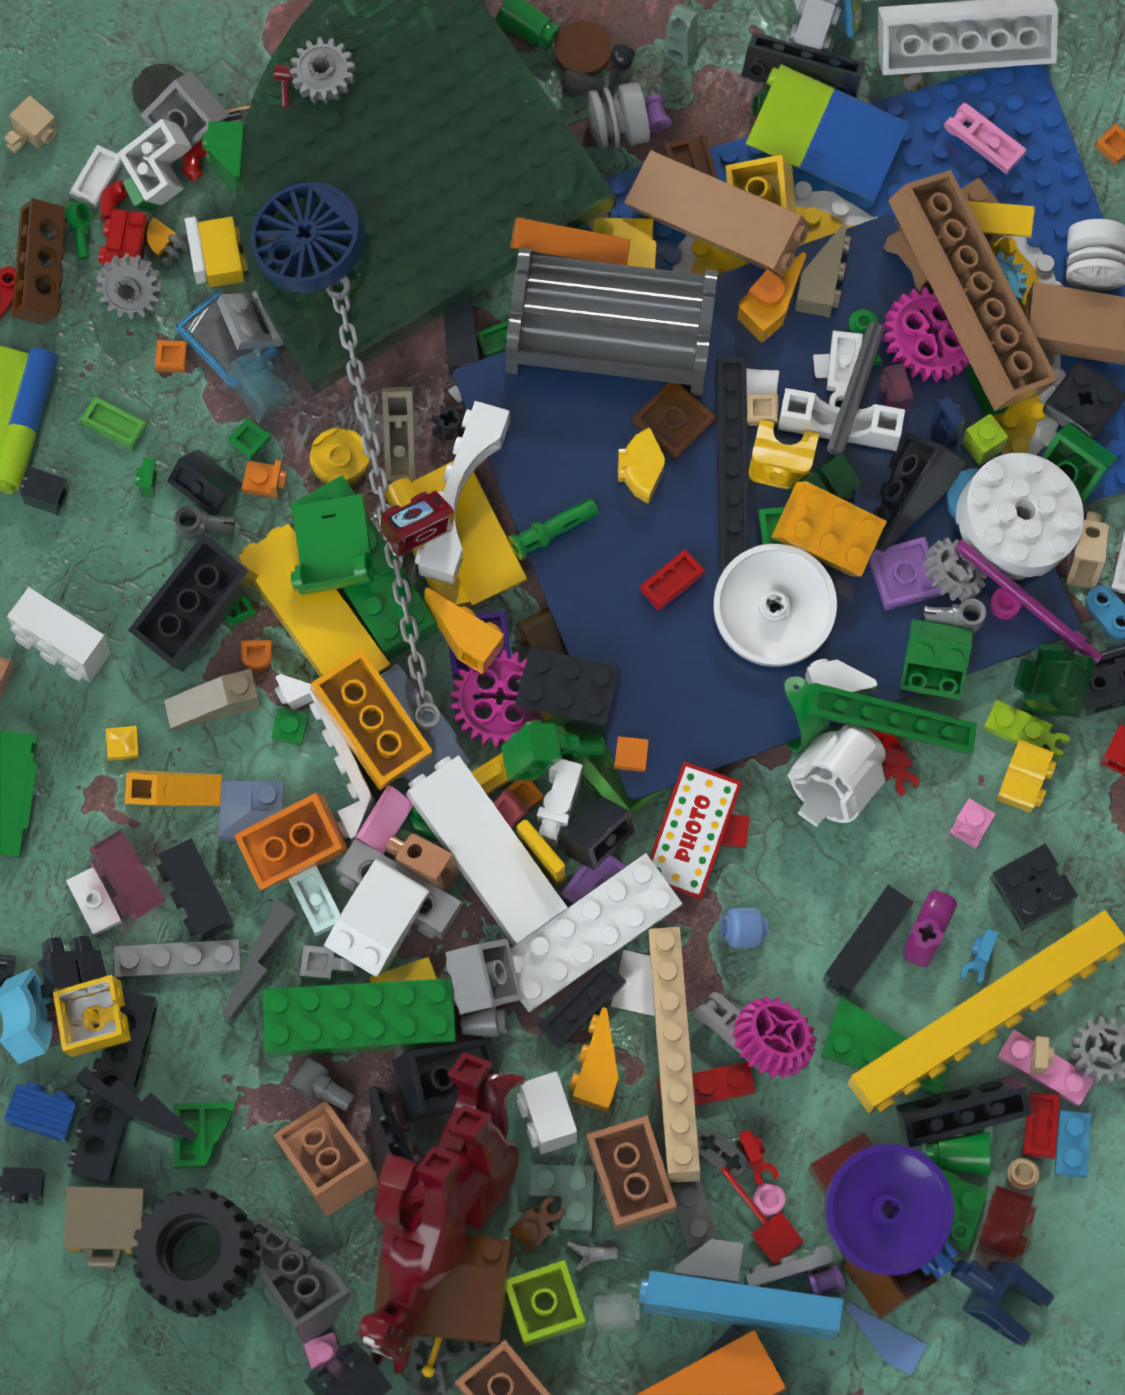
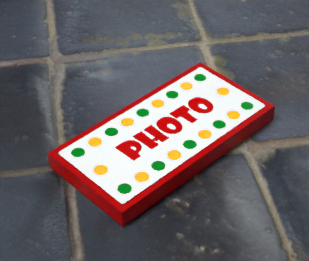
(694, 828)

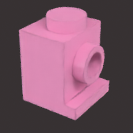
(972, 823)

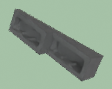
(254, 975)

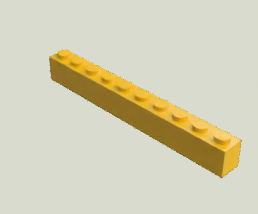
(986, 1013)

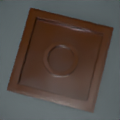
(674, 419)

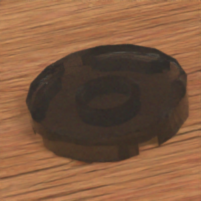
(152, 83)

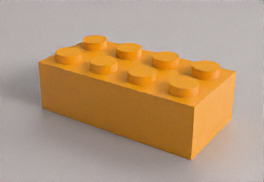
(370, 719)

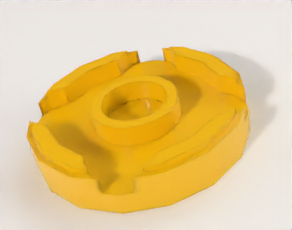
(338, 454)

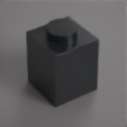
(44, 490)

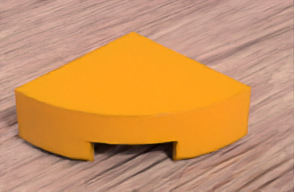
(158, 237)

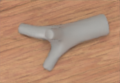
(592, 1254)

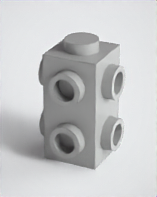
(815, 23)

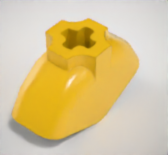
(641, 465)

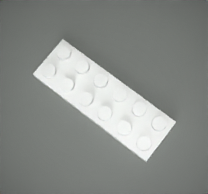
(591, 931)

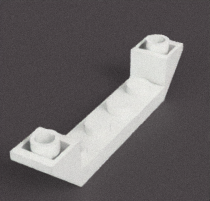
(353, 817)

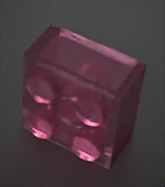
(896, 387)

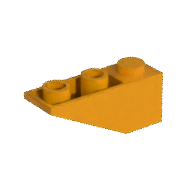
(765, 320)
(468, 636)
(172, 788)
(599, 1073)

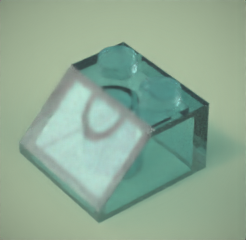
(257, 385)

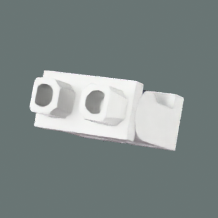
(559, 801)

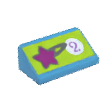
(851, 15)

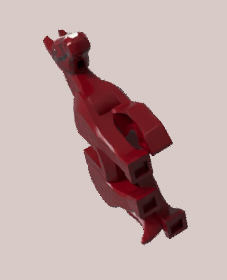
(431, 1203)

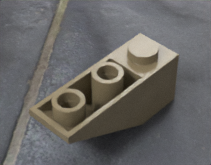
(819, 279)

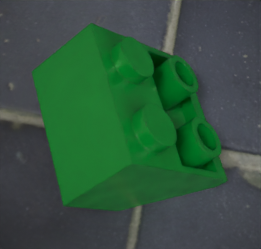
(936, 659)

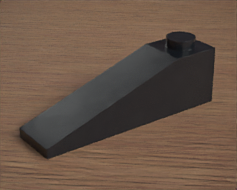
(386, 1130)

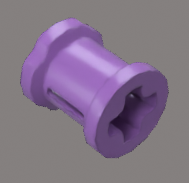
(656, 113)
(826, 1281)

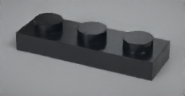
(582, 1004)

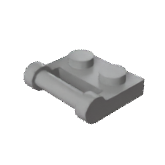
(243, 322)

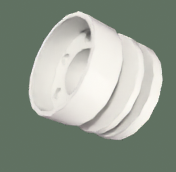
(1096, 255)

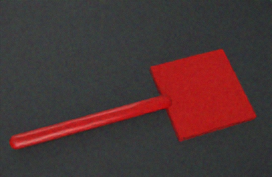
(776, 1235)

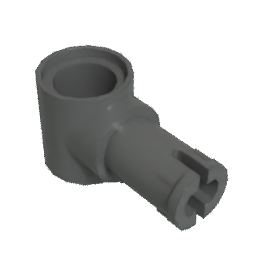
(204, 523)
(313, 1082)

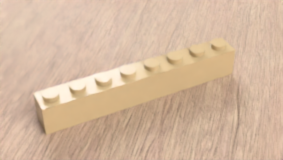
(674, 1055)

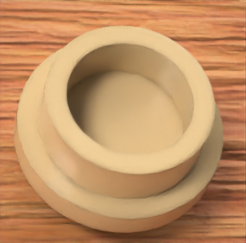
(1023, 1174)

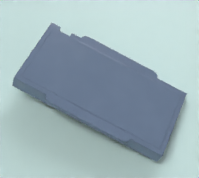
(440, 739)

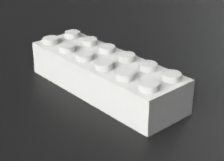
(966, 35)

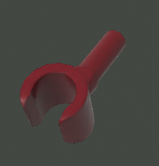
(282, 74)

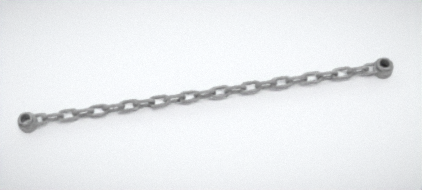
(426, 707)

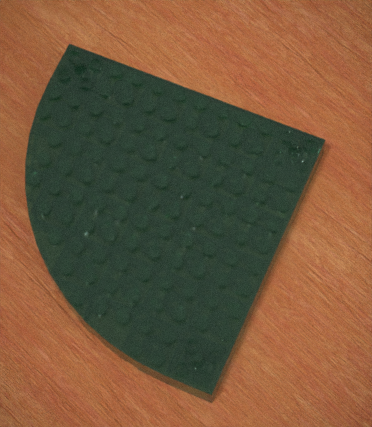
(432, 150)

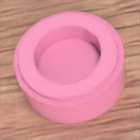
(769, 1199)

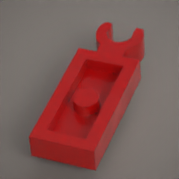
(896, 763)

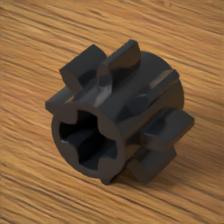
(443, 419)

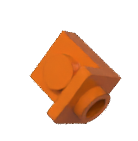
(264, 479)

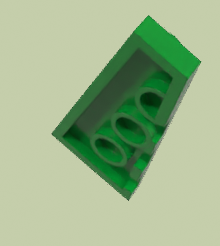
(861, 1038)

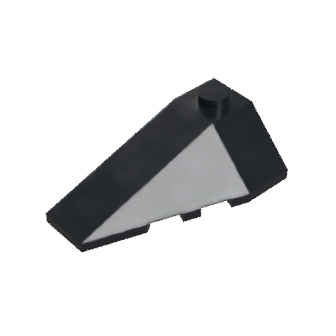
(918, 479)

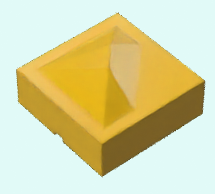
(122, 743)

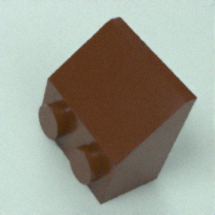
(889, 1292)

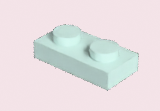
(315, 900)

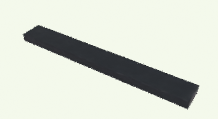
(732, 459)

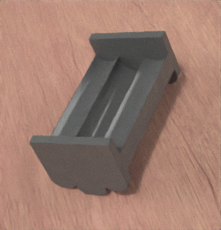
(610, 319)

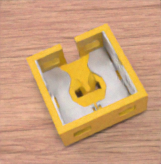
(78, 1015)

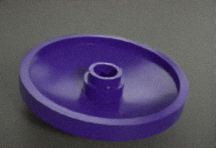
(889, 1209)

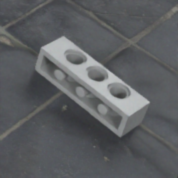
(444, 906)

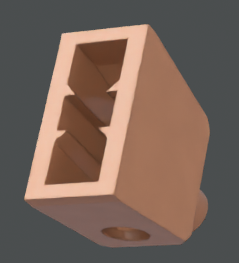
(424, 860)

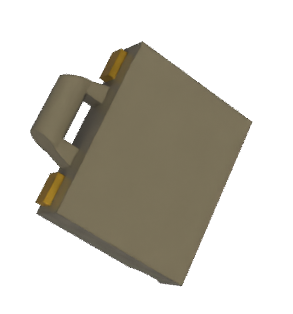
(102, 1221)

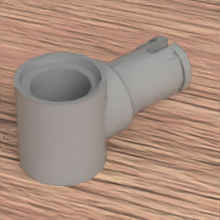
(954, 614)

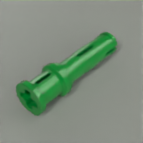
(541, 534)

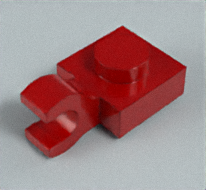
(753, 1150)

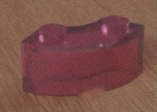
(126, 875)

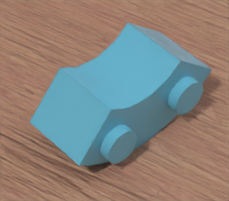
(24, 1017)

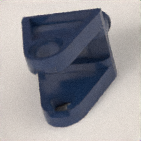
(988, 1288)

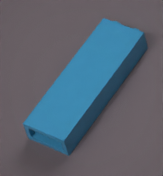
(741, 1305)

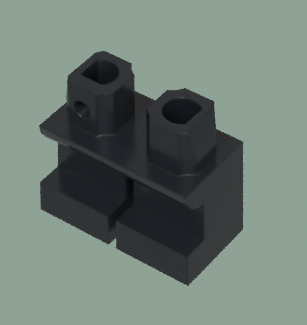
(69, 968)

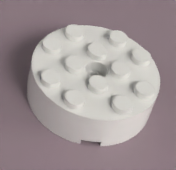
(1047, 507)

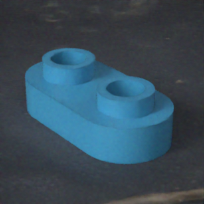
(1106, 613)

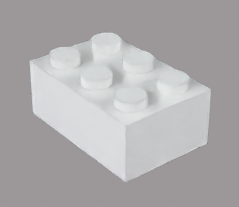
(58, 636)

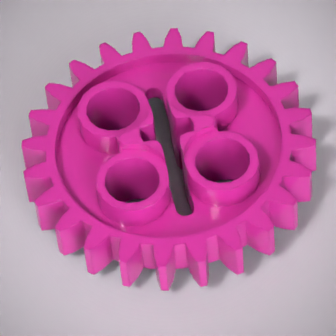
(928, 336)
(497, 726)

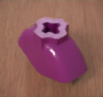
(929, 928)

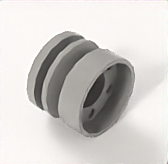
(620, 116)

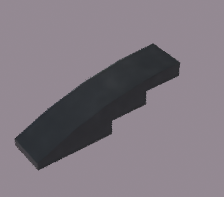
(148, 1113)

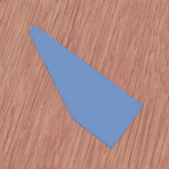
(890, 1342)

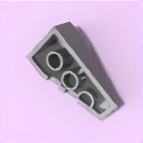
(299, 1282)

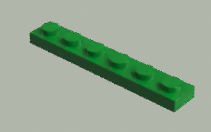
(891, 718)

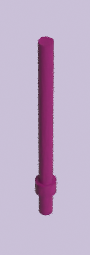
(1073, 639)

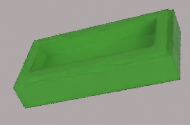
(113, 423)

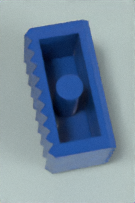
(42, 1112)

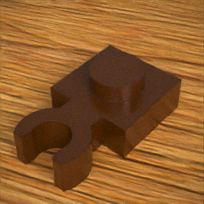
(534, 1226)

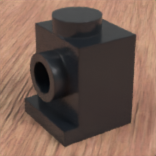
(23, 1184)

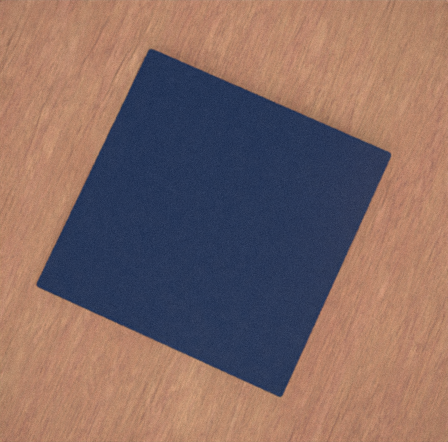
(676, 670)

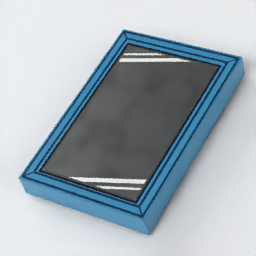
(211, 339)

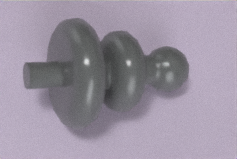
(173, 251)

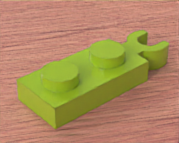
(1015, 725)

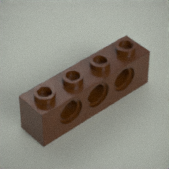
(28, 302)

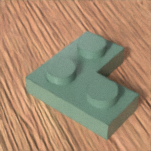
(572, 1186)

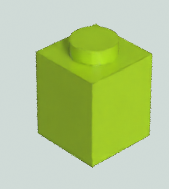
(984, 439)

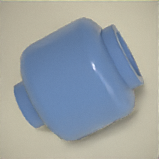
(743, 927)

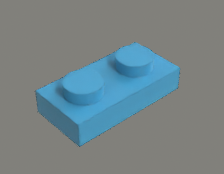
(1072, 1144)

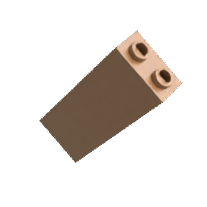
(717, 213)
(1077, 322)

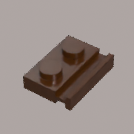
(692, 153)

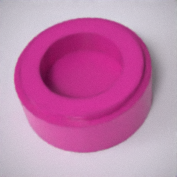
(1004, 605)

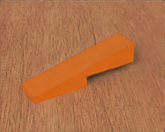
(569, 242)

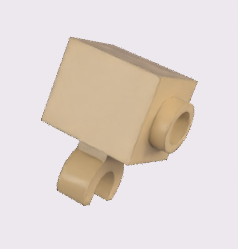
(31, 123)

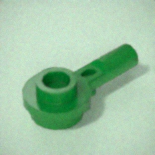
(79, 218)
(858, 324)

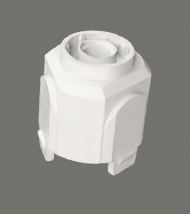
(838, 775)

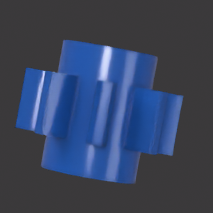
(941, 1262)

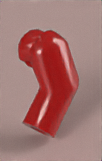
(191, 162)
(111, 197)

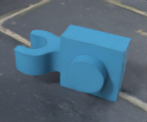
(982, 949)

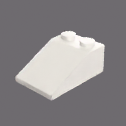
(377, 918)

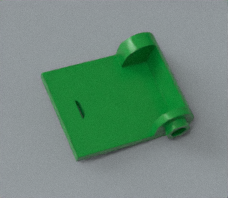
(332, 549)

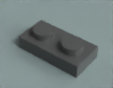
(693, 1214)

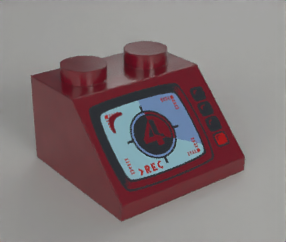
(417, 522)

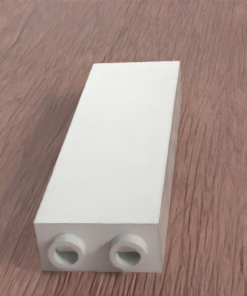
(485, 849)

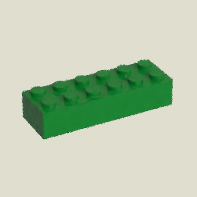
(375, 601)
(359, 1017)

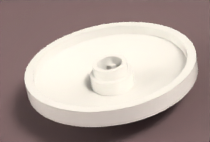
(780, 577)

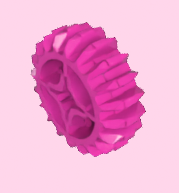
(774, 1037)

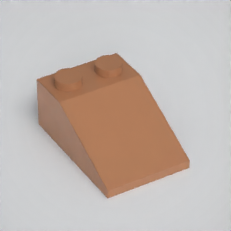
(326, 1158)

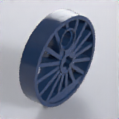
(307, 237)

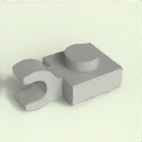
(320, 964)

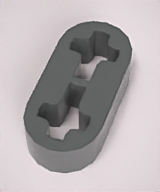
(724, 1147)

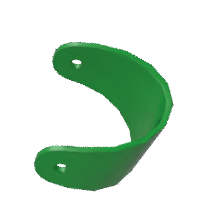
(810, 726)

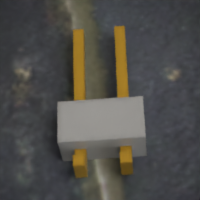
(912, 81)

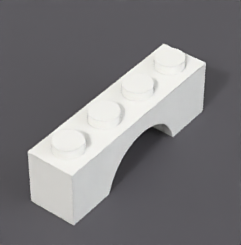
(872, 427)

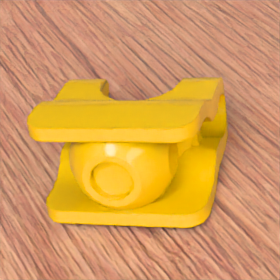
(780, 463)

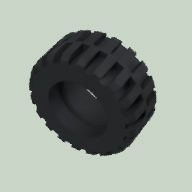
(162, 1233)

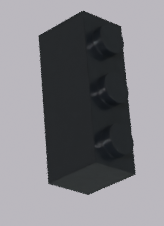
(194, 891)

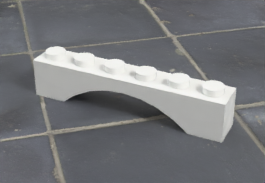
(482, 436)

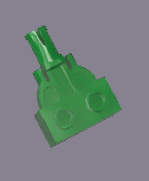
(540, 747)

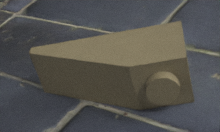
(398, 433)
(213, 700)

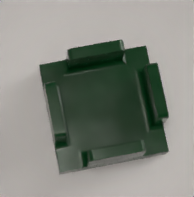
(1055, 682)

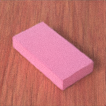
(385, 819)

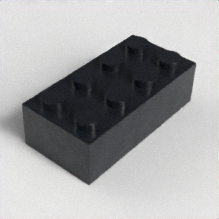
(193, 603)

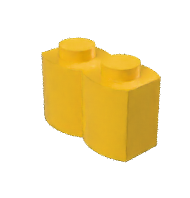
(1025, 776)

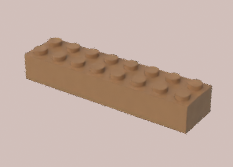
(972, 290)

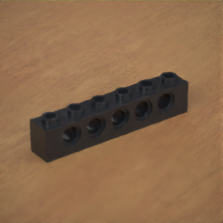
(102, 1167)

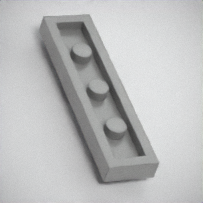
(177, 959)

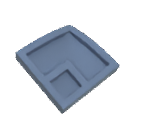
(247, 804)

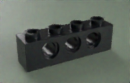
(963, 1110)

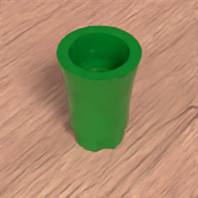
(527, 22)
(962, 1153)

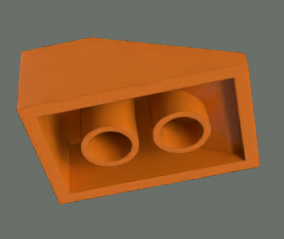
(292, 841)

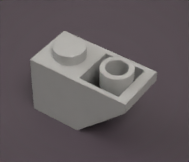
(713, 1261)

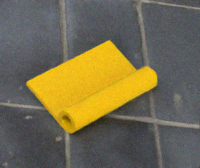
(488, 558)

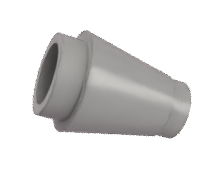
(487, 1022)

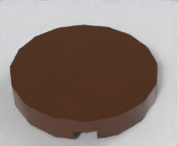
(583, 47)

